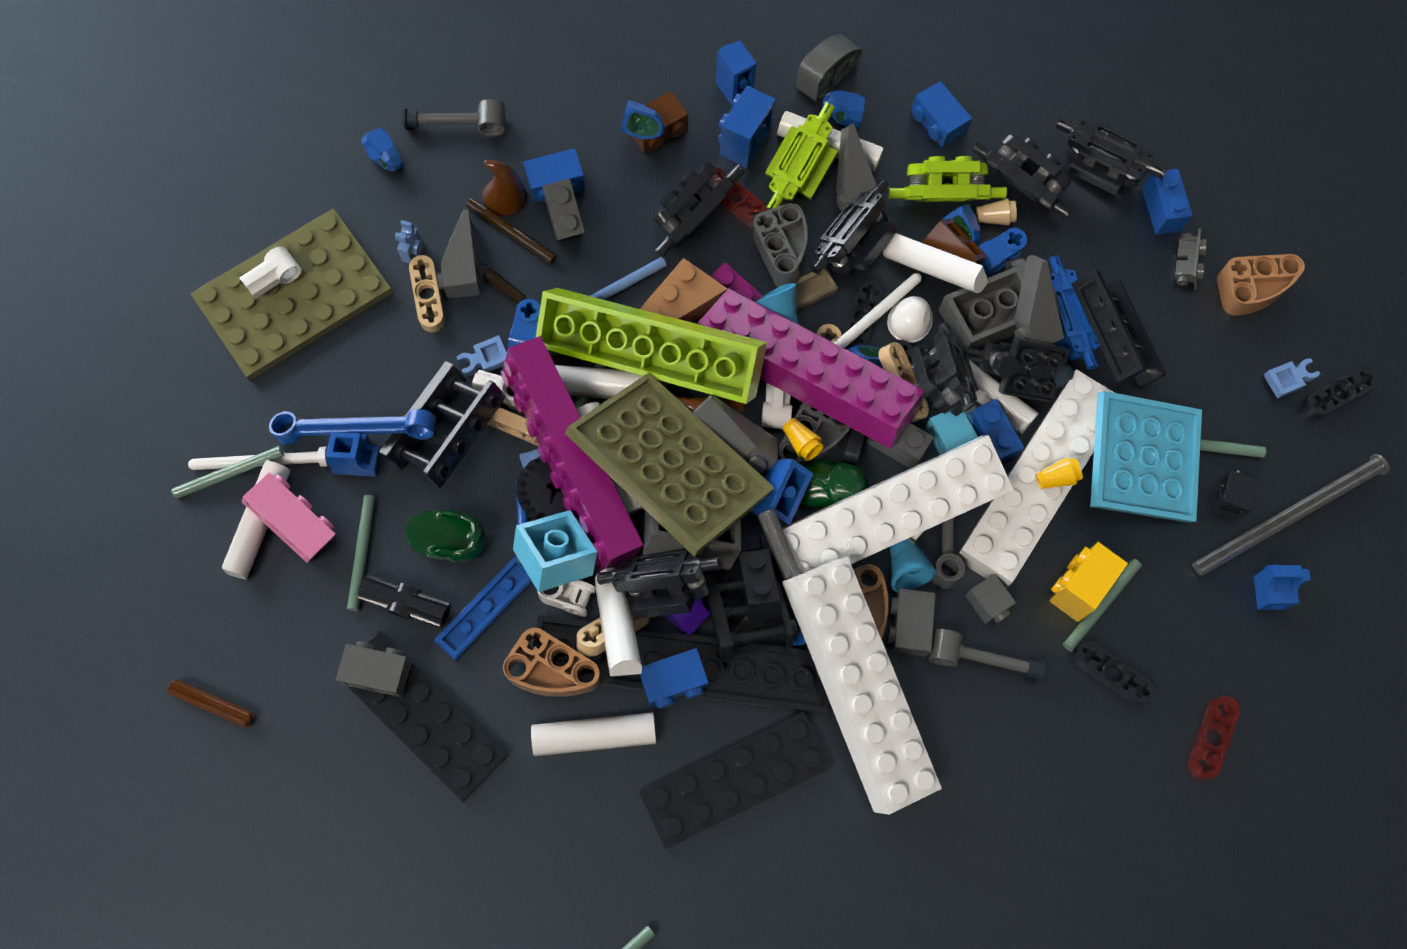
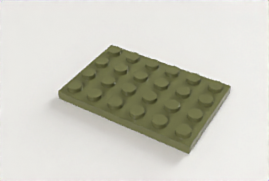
(331, 289)
(670, 463)

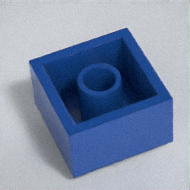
(746, 126)

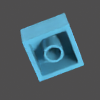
(554, 550)

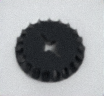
(533, 491)

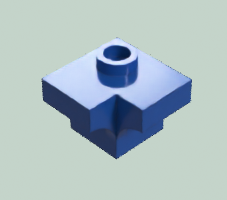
(352, 454)
(1278, 586)

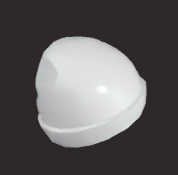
(910, 319)

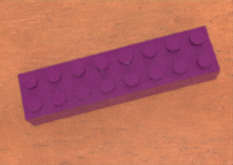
(821, 371)
(583, 483)

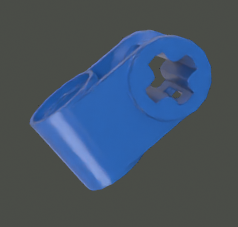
(1002, 249)
(524, 328)

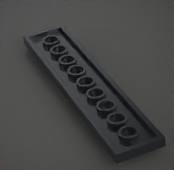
(756, 676)

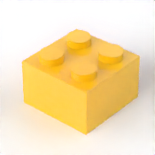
(1086, 581)

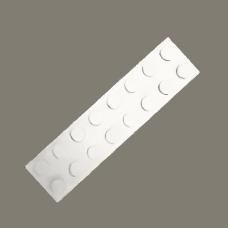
(900, 506)
(1019, 518)
(861, 686)

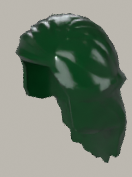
(832, 483)
(446, 535)

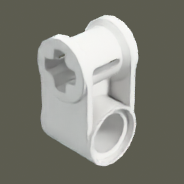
(567, 597)

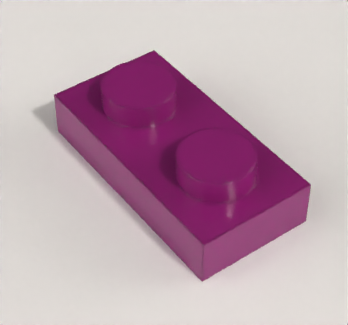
(731, 279)

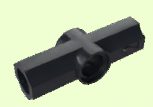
(404, 601)

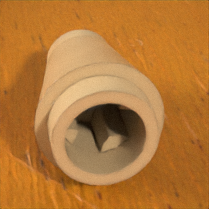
(999, 212)

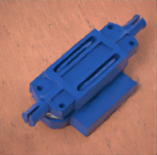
(1075, 325)

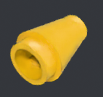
(803, 440)
(1060, 474)

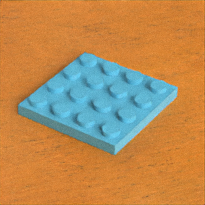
(1146, 457)

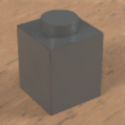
(991, 600)

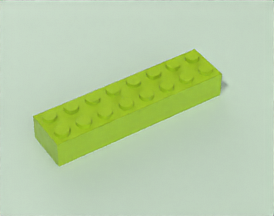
(651, 343)

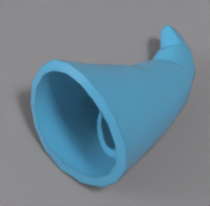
(782, 301)
(910, 566)

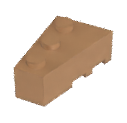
(685, 293)

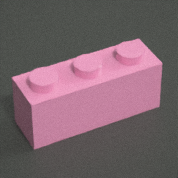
(289, 516)

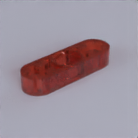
(736, 208)
(1214, 761)

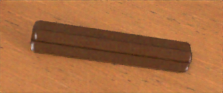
(210, 703)

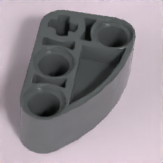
(826, 66)
(784, 231)
(830, 432)

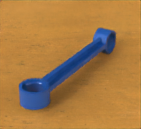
(417, 424)

